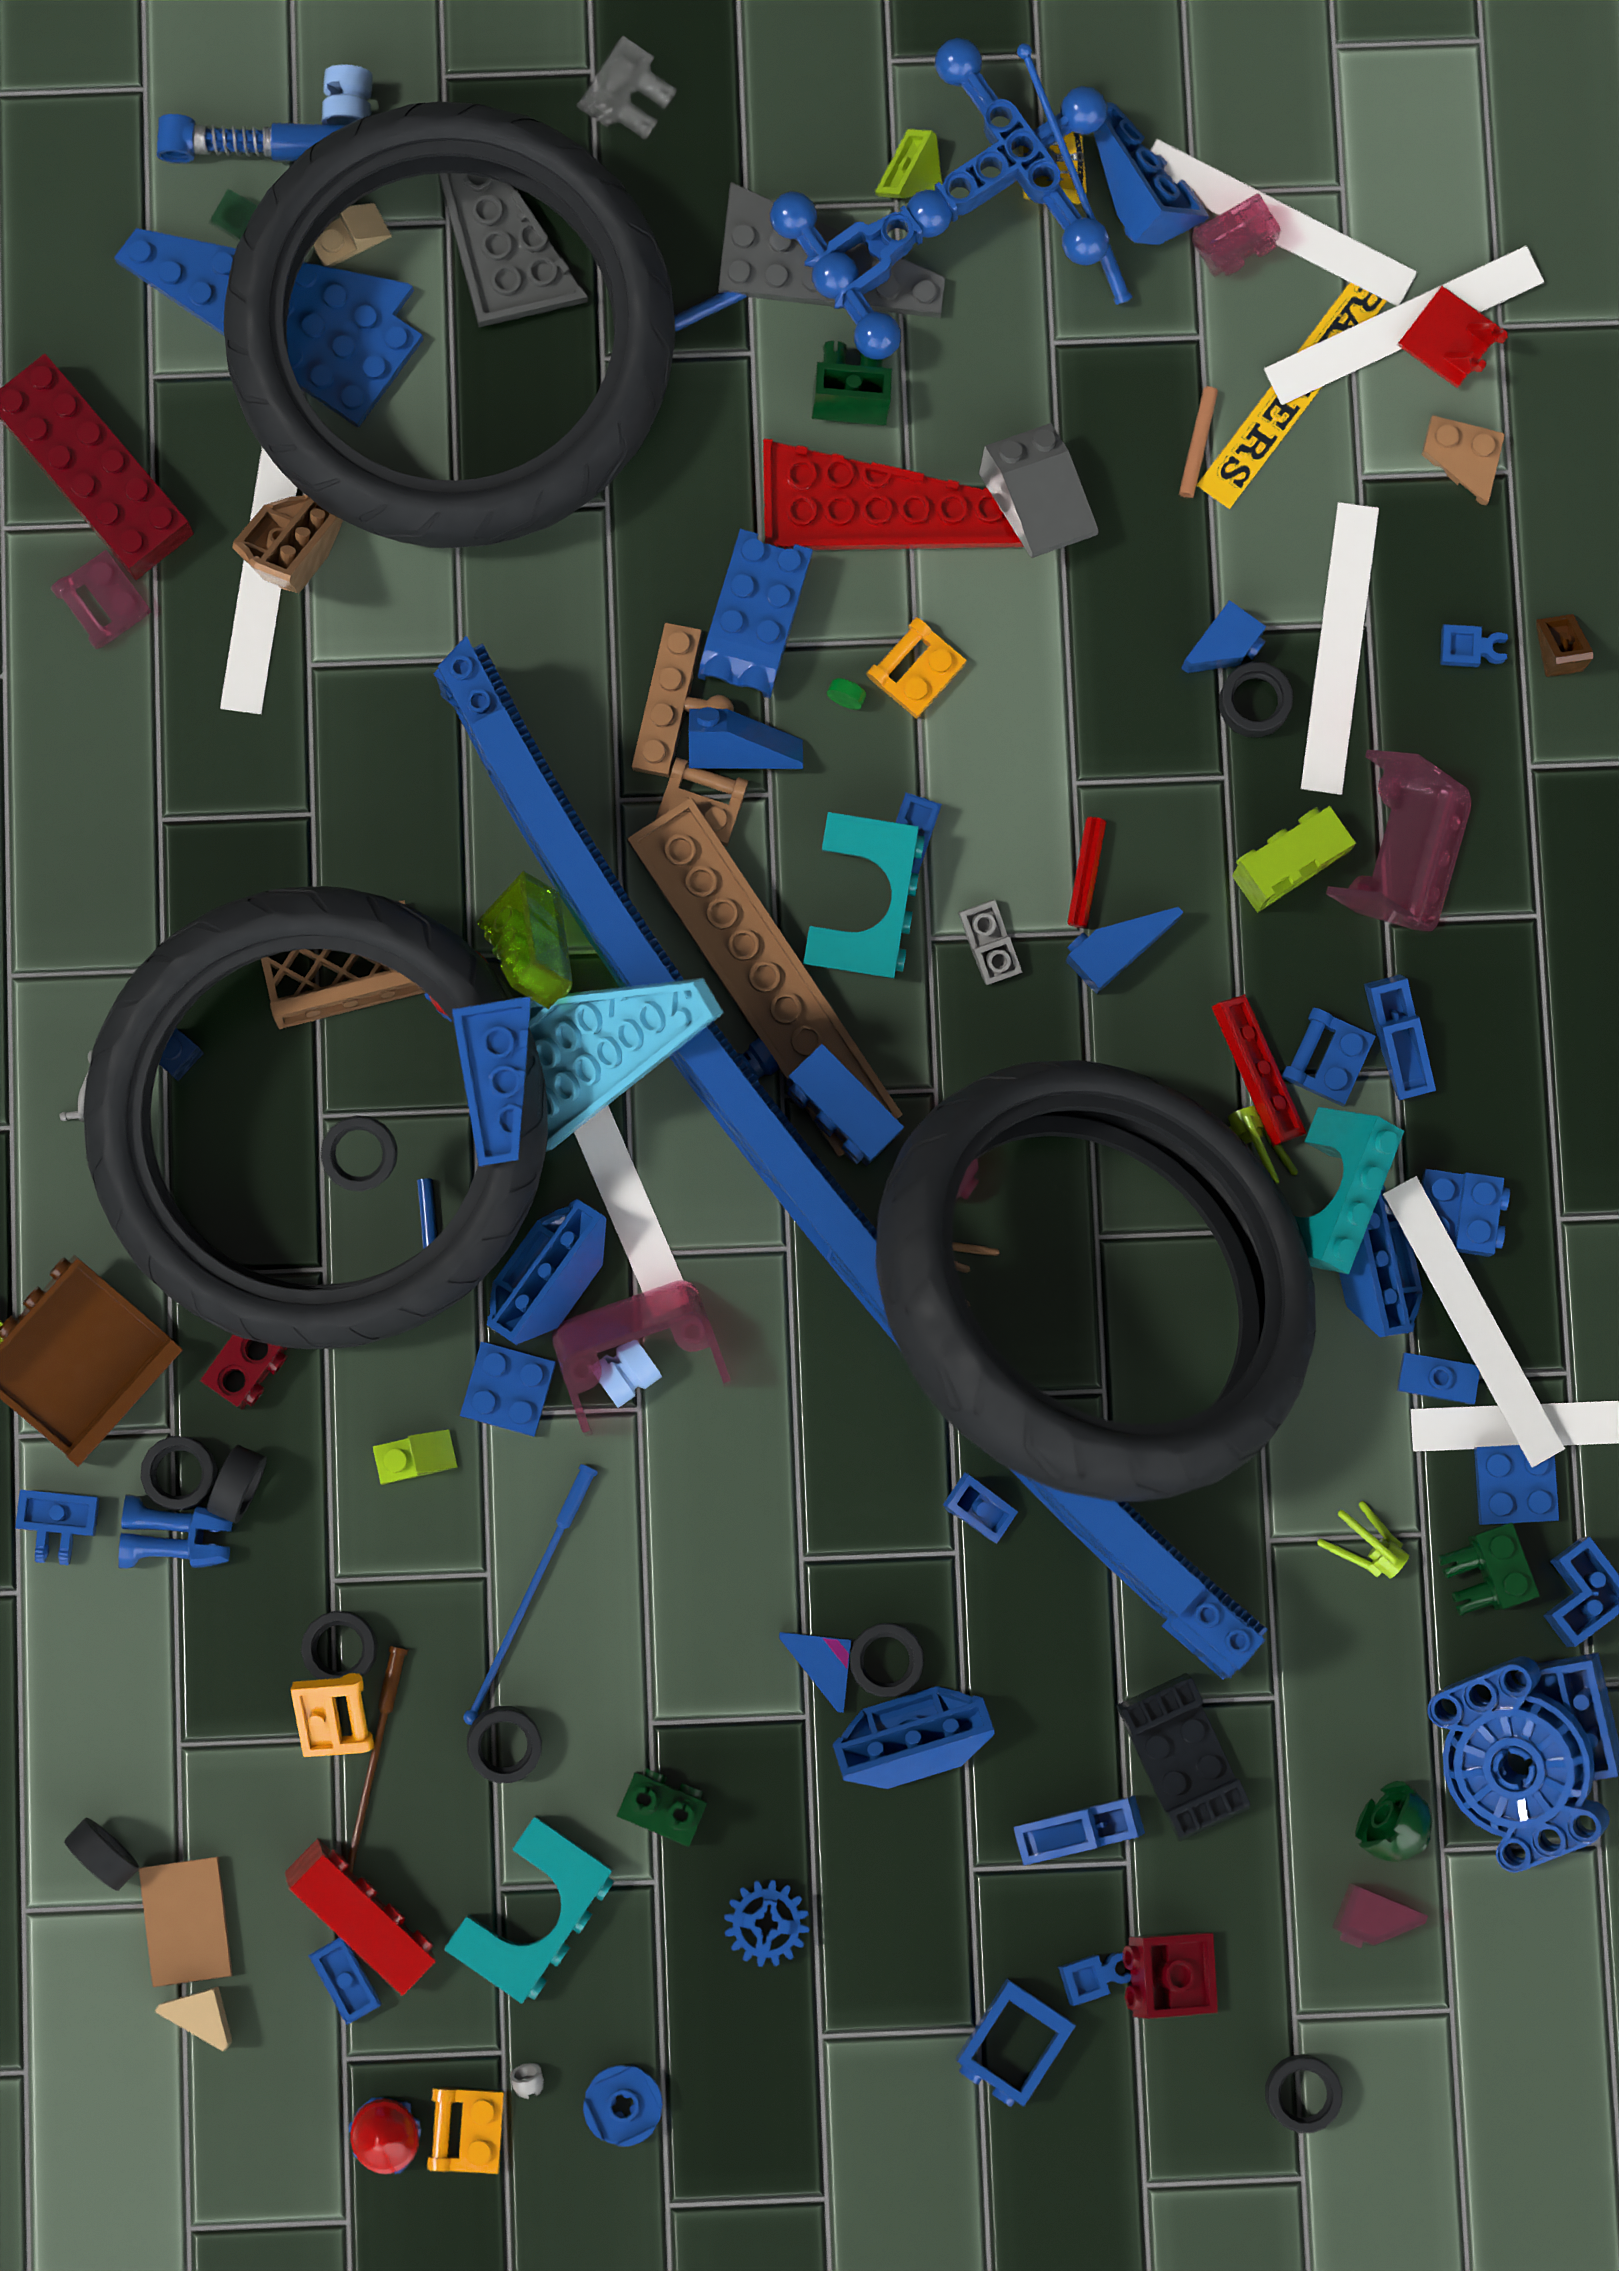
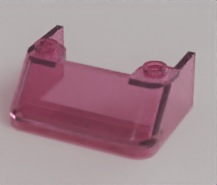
(1417, 845)
(665, 1307)

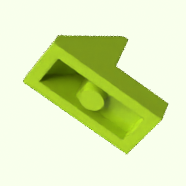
(415, 1456)

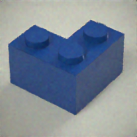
(1594, 1595)

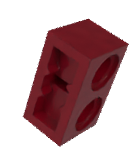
(236, 1358)

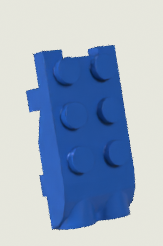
(755, 613)

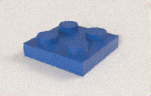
(508, 1389)
(1513, 1489)

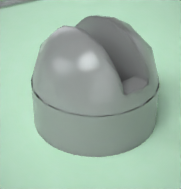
(527, 2080)

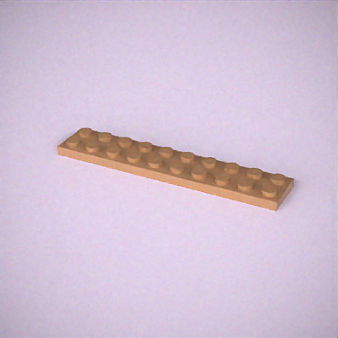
(747, 948)

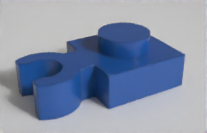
(1465, 646)
(1088, 1978)

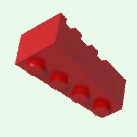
(360, 1917)

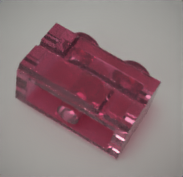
(1236, 236)

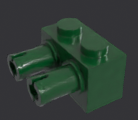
(850, 391)
(1503, 1568)
(662, 1807)

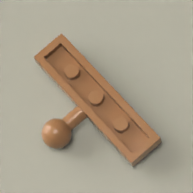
(670, 700)

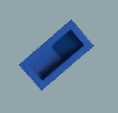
(1226, 641)

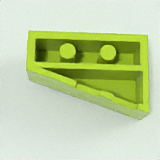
(1292, 857)

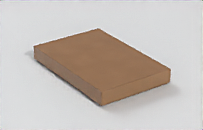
(185, 1921)

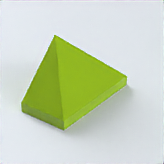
(912, 166)

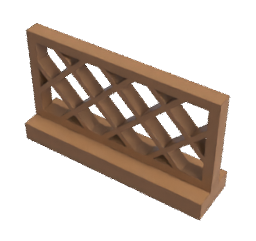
(337, 997)

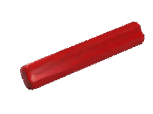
(1086, 872)

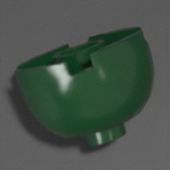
(1396, 1824)

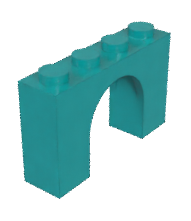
(893, 850)
(1367, 1152)
(520, 1966)

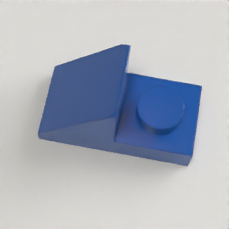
(980, 1508)

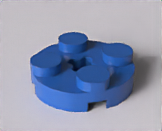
(616, 2127)

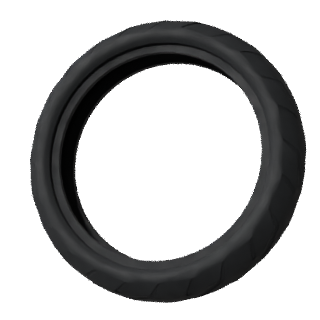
(462, 141)
(129, 1176)
(974, 1381)

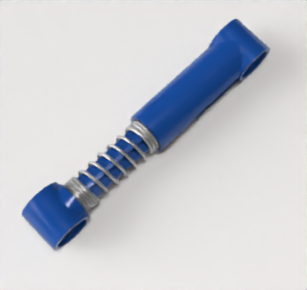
(182, 139)

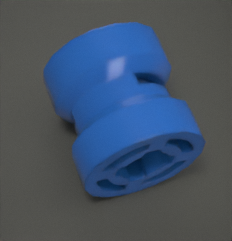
(759, 1059)

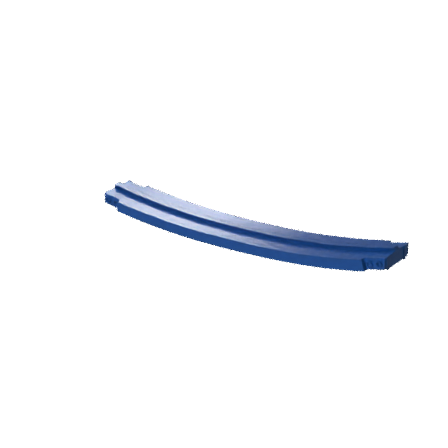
(1194, 1606)

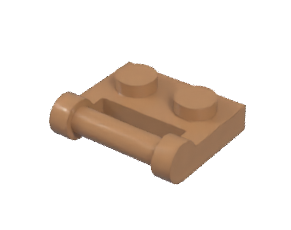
(718, 815)

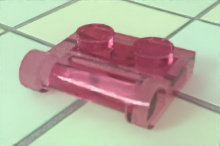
(110, 590)

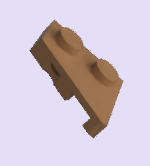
(1464, 453)

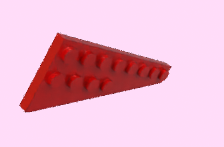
(861, 505)

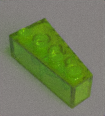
(530, 939)

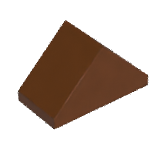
(1563, 645)

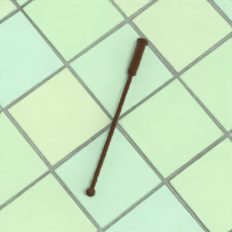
(385, 1706)

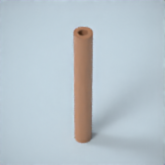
(1198, 442)

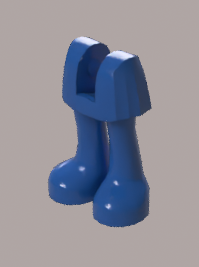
(138, 1517)

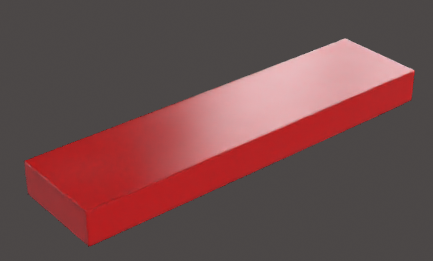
(1258, 1070)

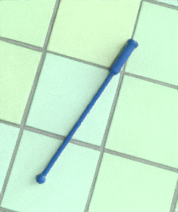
(1108, 261)
(563, 1521)

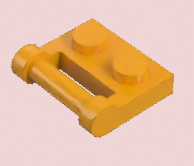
(925, 677)
(319, 1717)
(479, 2130)

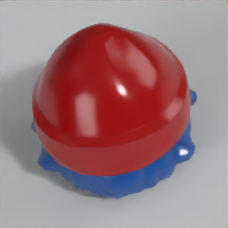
(385, 2135)

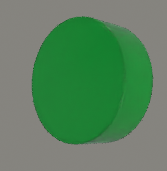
(846, 693)

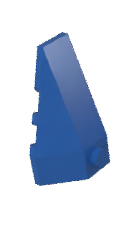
(1141, 190)

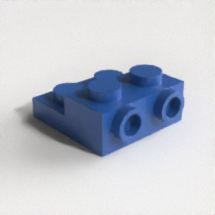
(1469, 1208)

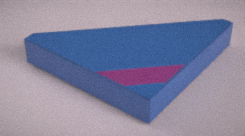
(824, 1661)

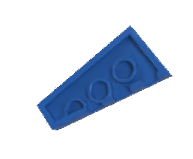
(493, 1063)

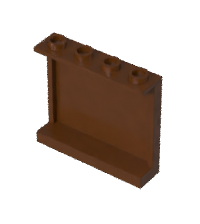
(79, 1358)

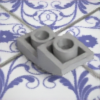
(990, 942)

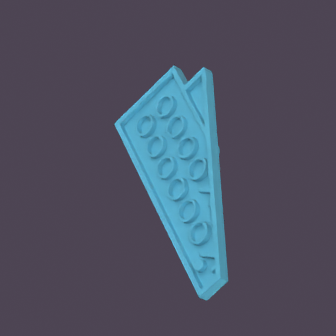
(610, 1039)

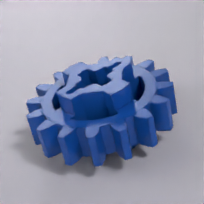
(748, 1919)

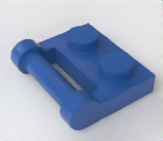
(1340, 1062)

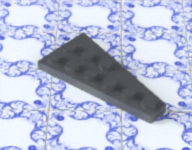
(505, 252)
(773, 268)

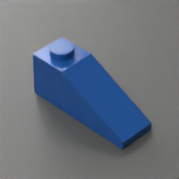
(734, 741)
(1115, 947)

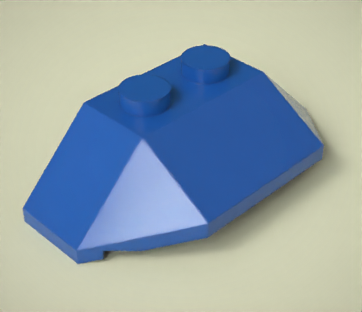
(548, 1273)
(1384, 1277)
(912, 1737)

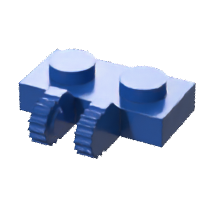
(57, 1514)

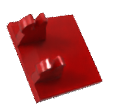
(1451, 337)

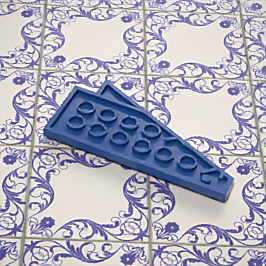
(339, 322)

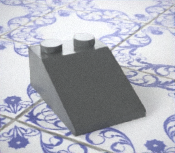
(1038, 490)

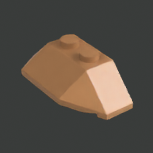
(288, 541)

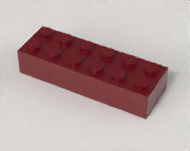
(91, 467)

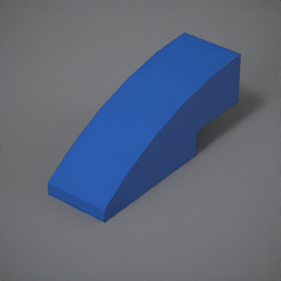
(1400, 1036)
(1079, 1830)

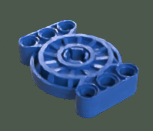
(1494, 1794)

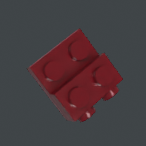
(1171, 1975)

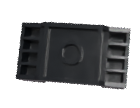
(1183, 1757)

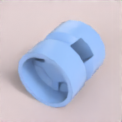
(347, 94)
(627, 1371)

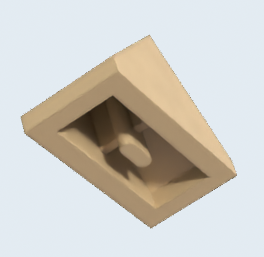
(200, 2015)

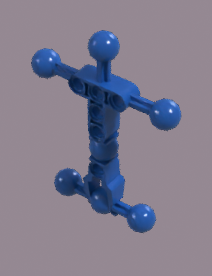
(931, 211)

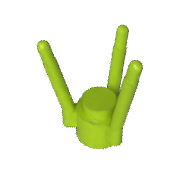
(1249, 1128)
(1386, 1554)

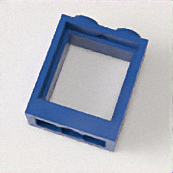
(1039, 2010)

